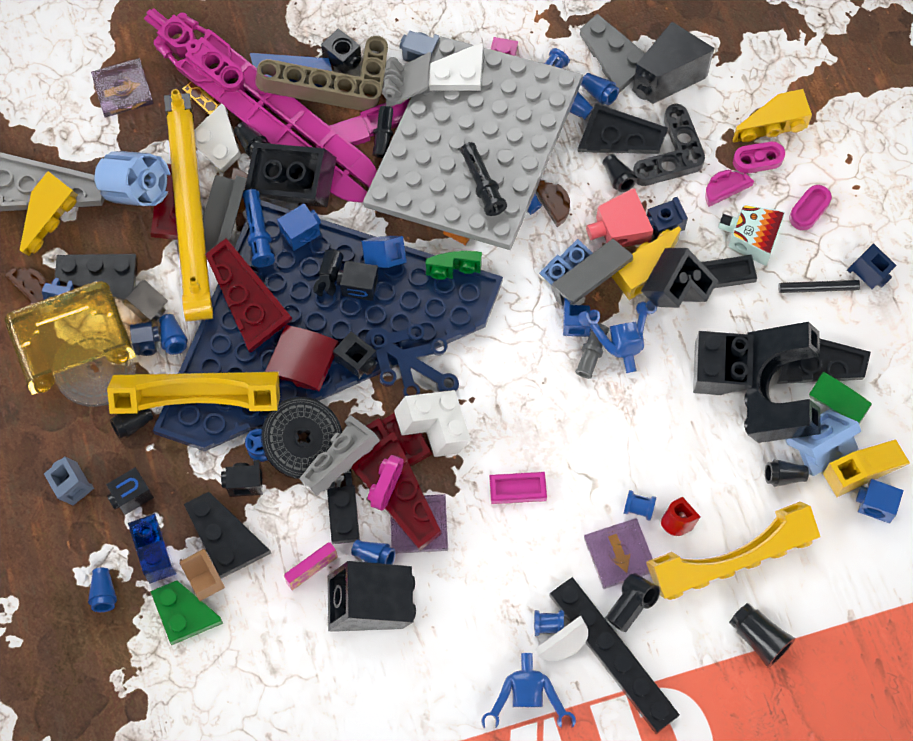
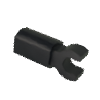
(328, 272)

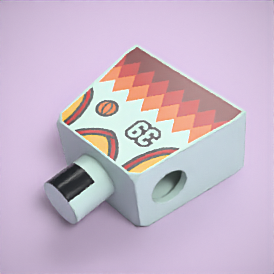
(753, 231)

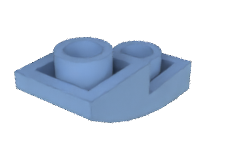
(562, 264)

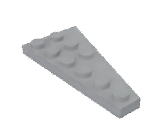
(21, 176)

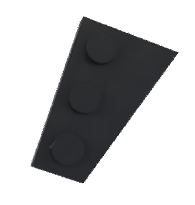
(621, 133)
(114, 269)
(835, 359)

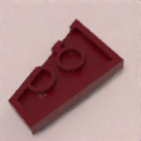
(164, 214)

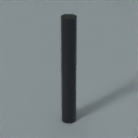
(819, 286)

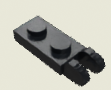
(343, 512)

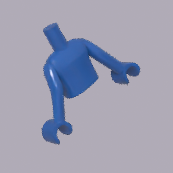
(625, 337)
(527, 692)

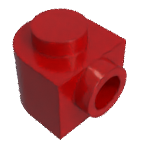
(679, 517)

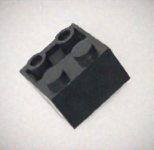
(722, 362)

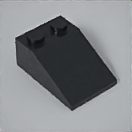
(291, 173)

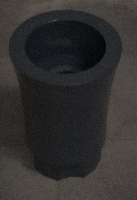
(761, 634)

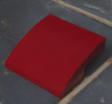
(303, 357)
(413, 445)

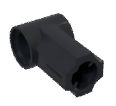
(636, 595)

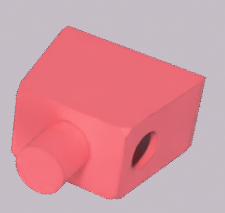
(622, 220)

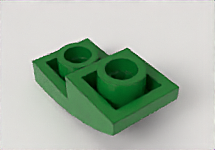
(443, 265)
(840, 398)

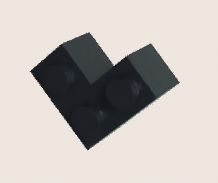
(678, 278)

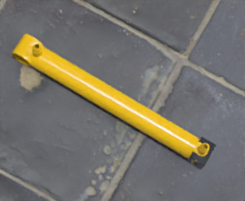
(188, 207)

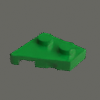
(182, 612)

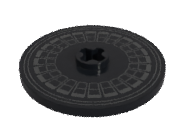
(294, 417)

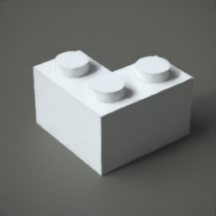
(438, 416)

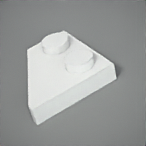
(217, 139)

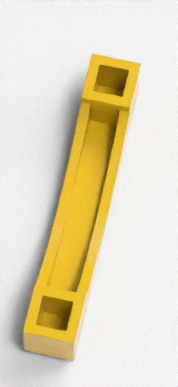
(142, 391)
(790, 529)

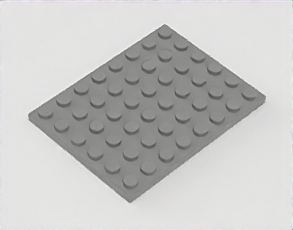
(514, 130)

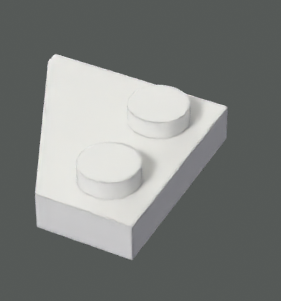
(458, 71)

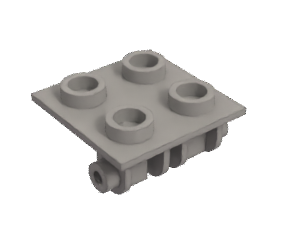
(405, 80)

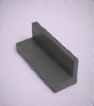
(222, 209)
(591, 272)

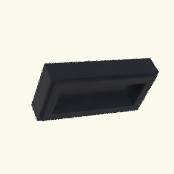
(732, 270)

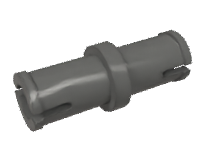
(591, 352)

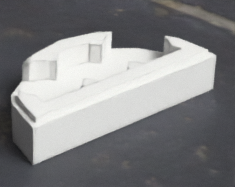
(564, 642)

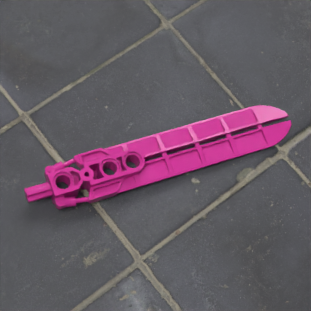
(212, 49)

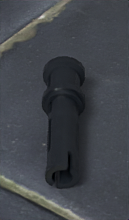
(472, 155)

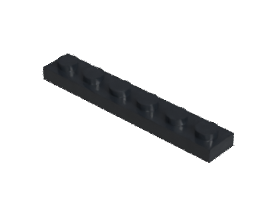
(616, 656)

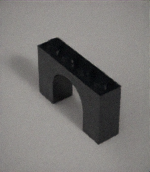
(771, 350)

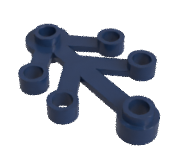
(408, 358)

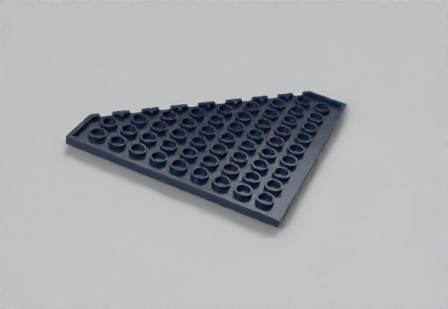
(401, 298)

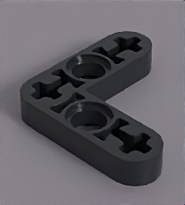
(679, 156)

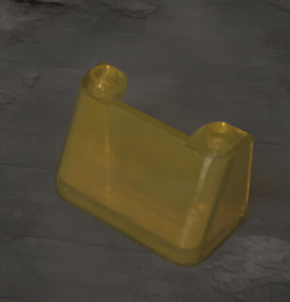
(68, 333)

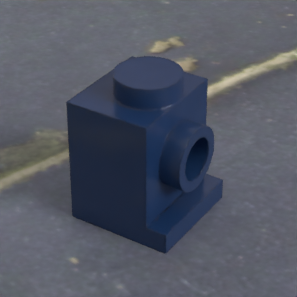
(674, 212)
(873, 267)

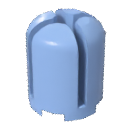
(132, 178)

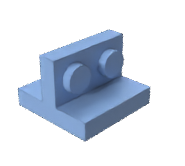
(833, 442)

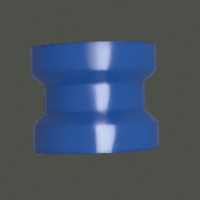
(252, 443)

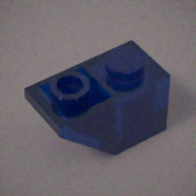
(151, 548)

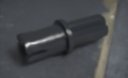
(383, 131)

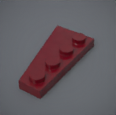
(250, 301)
(407, 501)

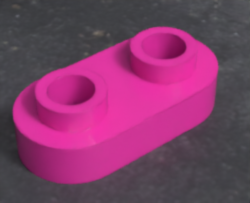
(757, 157)
(390, 472)

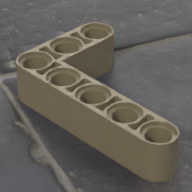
(331, 81)

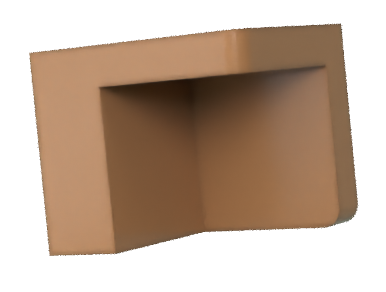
(202, 574)

